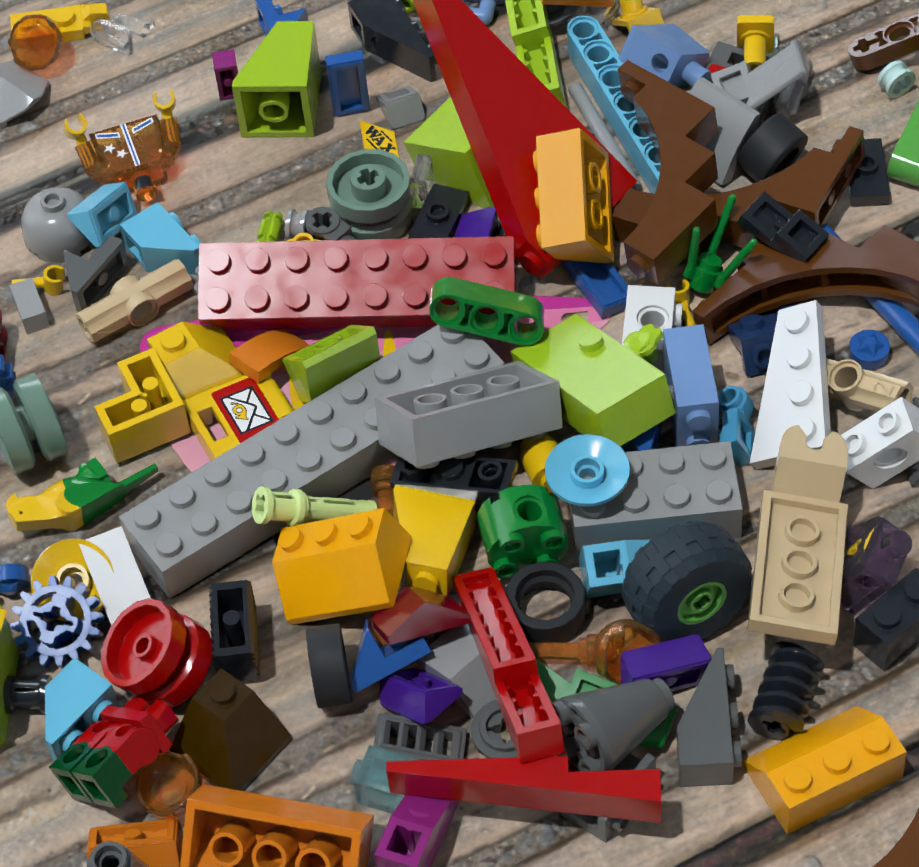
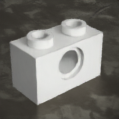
(651, 306)
(883, 443)

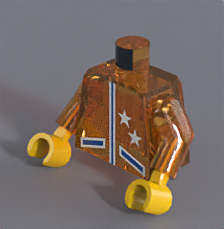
(131, 151)

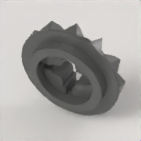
(485, 732)

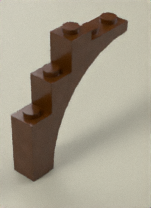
(769, 279)

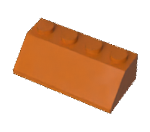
(266, 831)

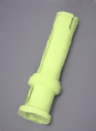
(298, 508)

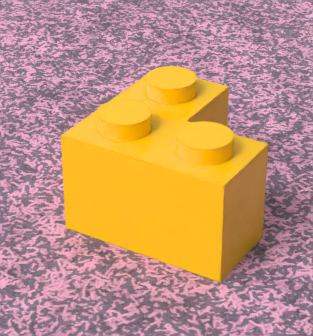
(146, 413)

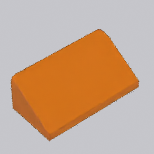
(151, 841)

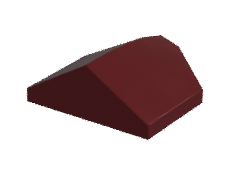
(418, 614)

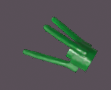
(706, 271)

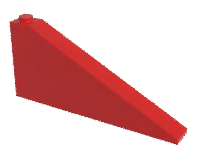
(501, 115)

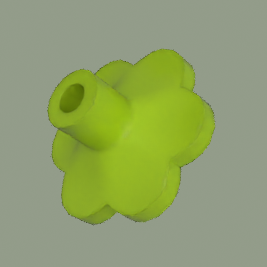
(644, 342)

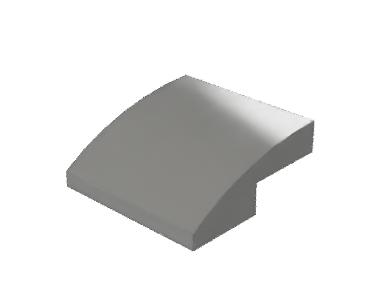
(734, 124)

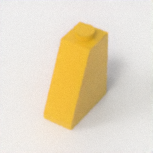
(440, 535)

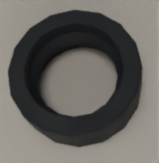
(554, 577)
(328, 665)

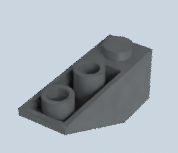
(704, 731)

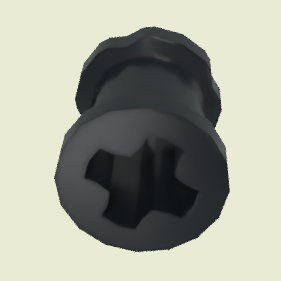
(24, 694)

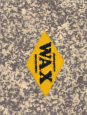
(378, 138)

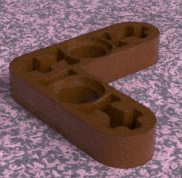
(879, 45)

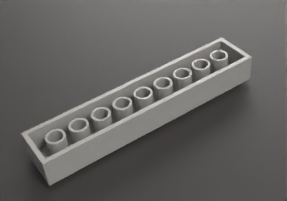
(315, 449)

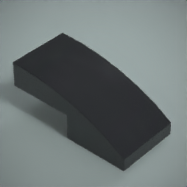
(777, 227)

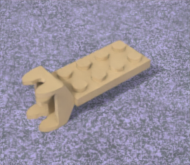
(801, 542)

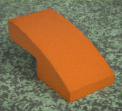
(265, 353)

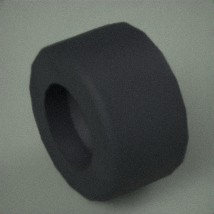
(772, 148)

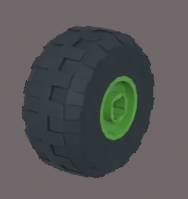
(687, 581)

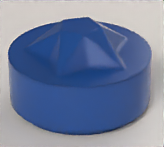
(869, 349)
(13, 578)

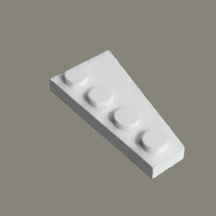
(794, 384)

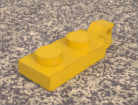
(72, 20)

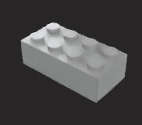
(468, 414)
(665, 491)

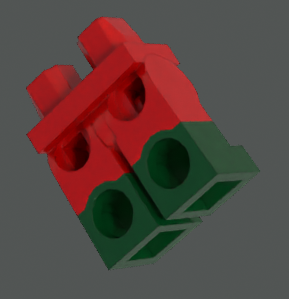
(114, 750)

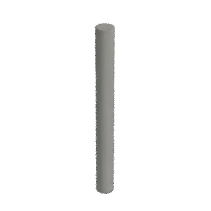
(598, 127)

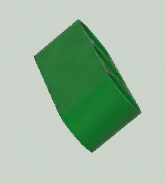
(500, 325)

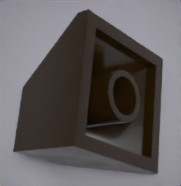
(229, 733)

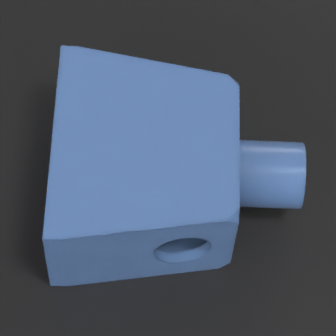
(666, 53)

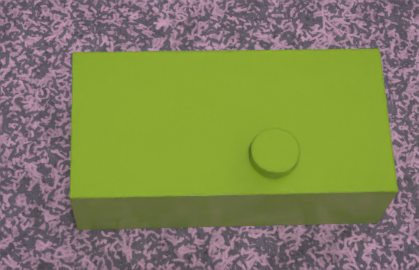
(600, 381)

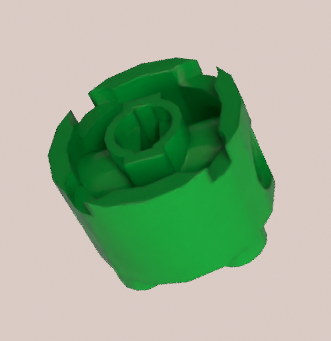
(522, 529)

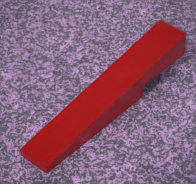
(510, 666)
(532, 785)

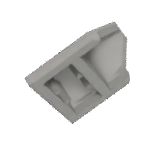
(18, 90)
(458, 661)

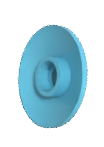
(585, 457)

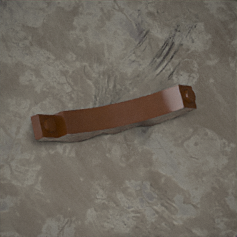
(679, 131)
(808, 185)

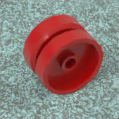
(156, 653)

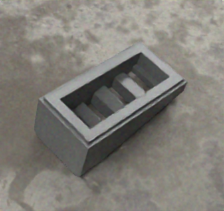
(404, 728)

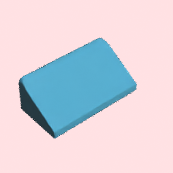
(103, 212)

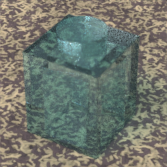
(371, 779)

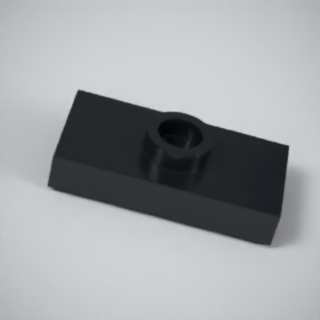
(870, 180)
(440, 213)

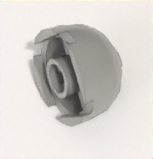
(47, 226)

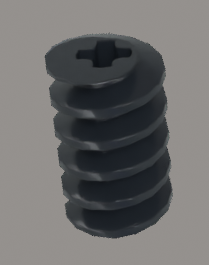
(785, 691)

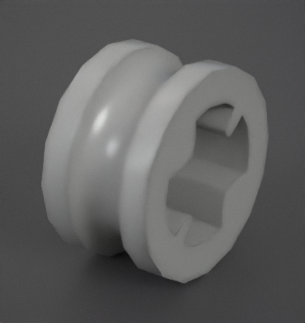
(295, 223)

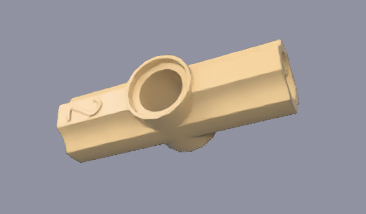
(134, 300)
(869, 389)

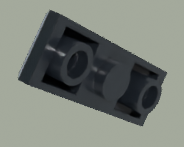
(464, 478)

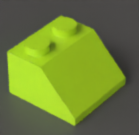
(332, 360)

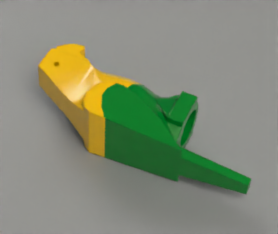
(73, 500)

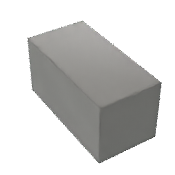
(29, 306)

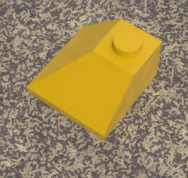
(195, 357)

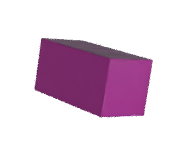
(225, 72)

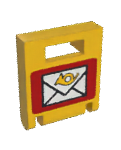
(239, 407)

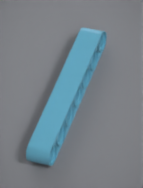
(598, 67)

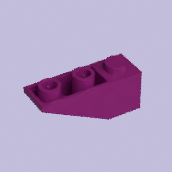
(415, 832)

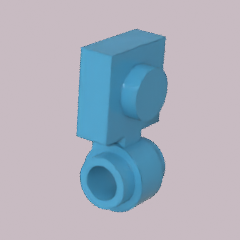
(736, 411)

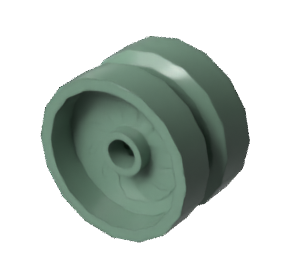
(371, 194)
(30, 421)

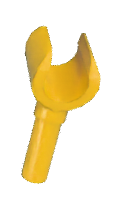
(51, 281)
(683, 297)

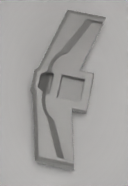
(767, 79)

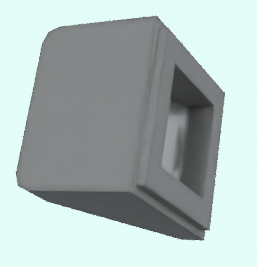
(401, 106)

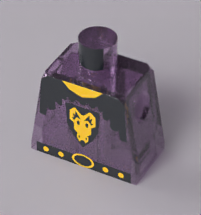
(877, 553)

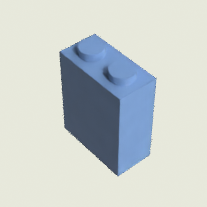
(691, 385)

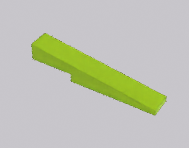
(534, 42)

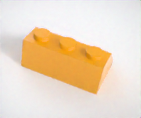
(573, 197)
(340, 565)
(827, 767)

